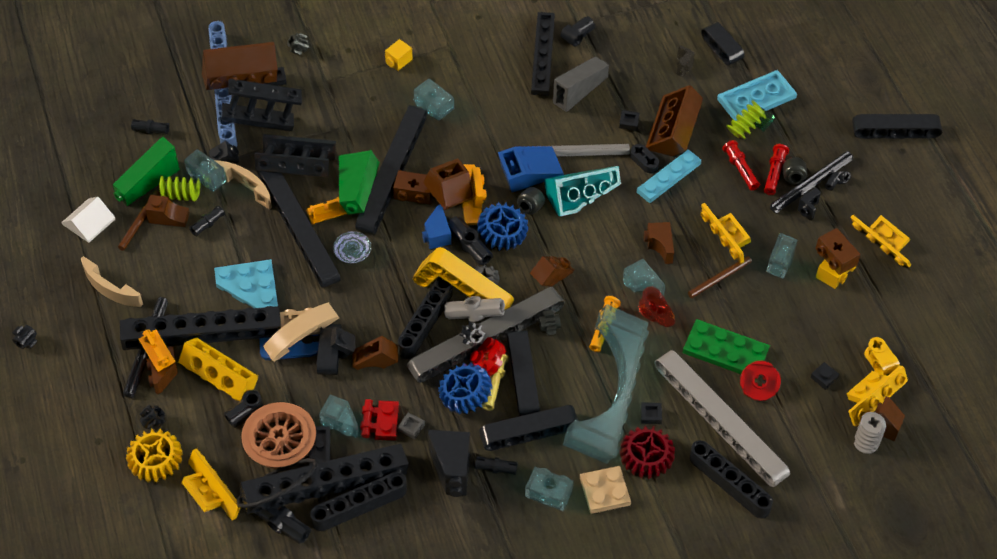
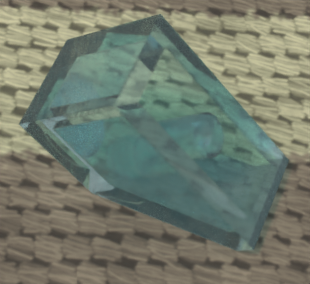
(782, 255)

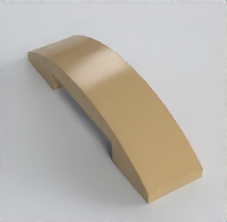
(249, 180)
(124, 296)
(299, 328)

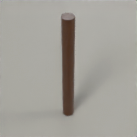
(135, 226)
(719, 277)

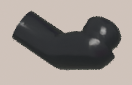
(837, 178)

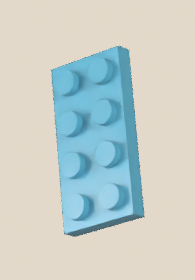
(766, 91)

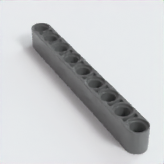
(514, 319)

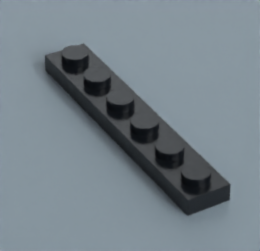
(543, 54)

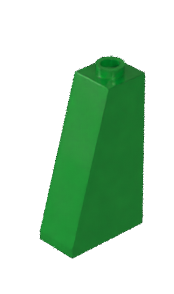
(146, 172)
(356, 180)

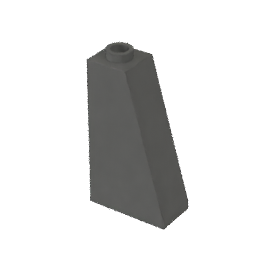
(579, 82)

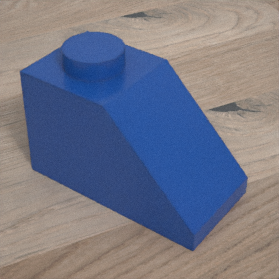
(437, 229)

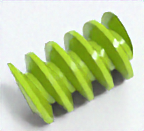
(747, 120)
(179, 189)

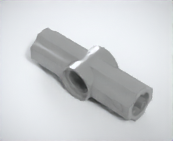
(474, 308)

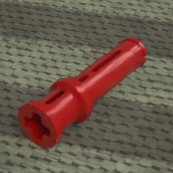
(738, 160)
(776, 163)

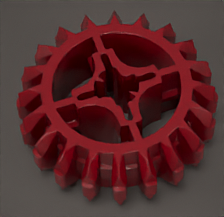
(636, 445)

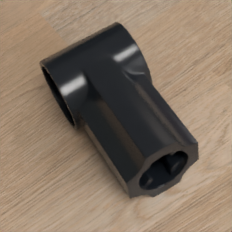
(575, 33)
(243, 409)

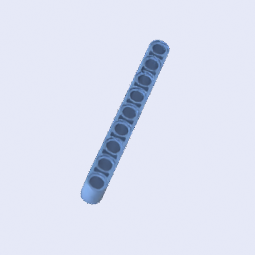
(226, 130)

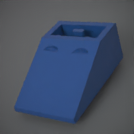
(529, 165)

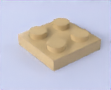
(605, 489)

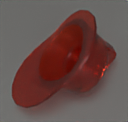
(655, 308)

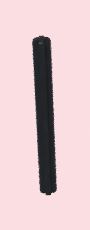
(811, 181)
(142, 356)

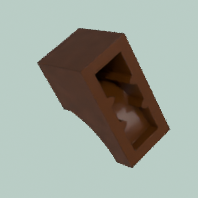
(165, 212)
(660, 239)
(376, 353)

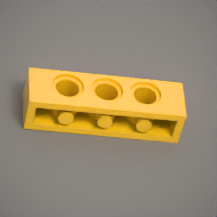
(217, 368)

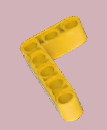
(460, 275)

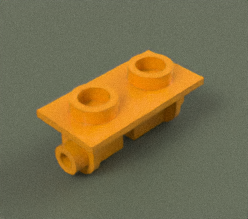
(325, 211)
(156, 349)

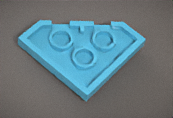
(249, 283)

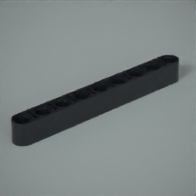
(395, 160)
(300, 228)

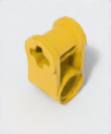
(881, 357)

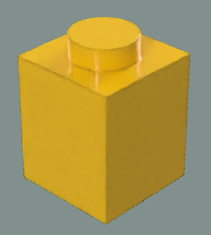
(398, 55)

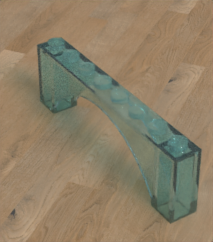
(601, 434)

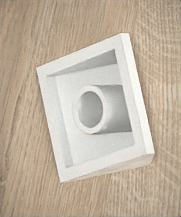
(89, 219)

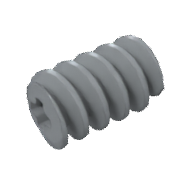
(870, 432)

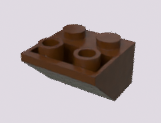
(449, 183)

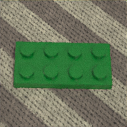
(723, 347)

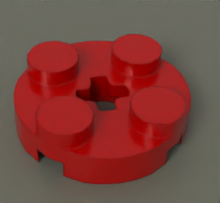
(489, 355)
(768, 373)

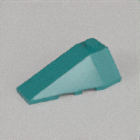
(576, 190)

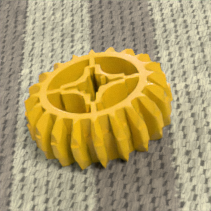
(155, 462)

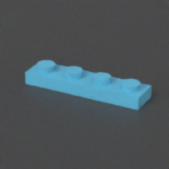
(668, 176)

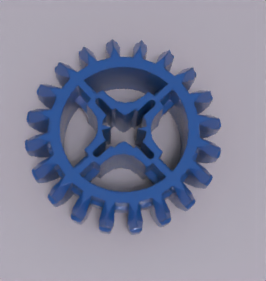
(498, 234)
(471, 378)

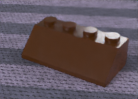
(244, 63)
(675, 121)

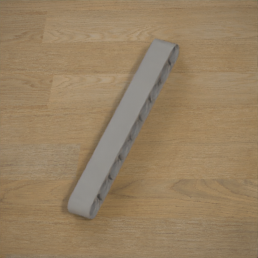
(722, 418)

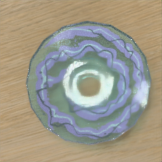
(352, 241)

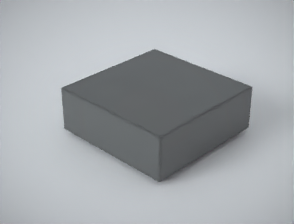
(411, 426)

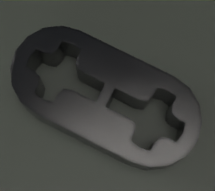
(646, 157)

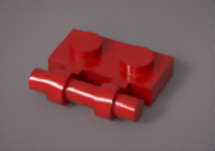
(386, 419)

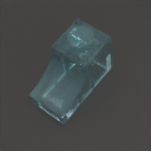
(640, 276)

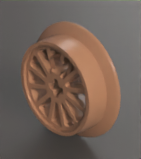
(285, 438)

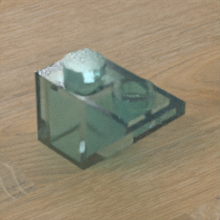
(339, 416)

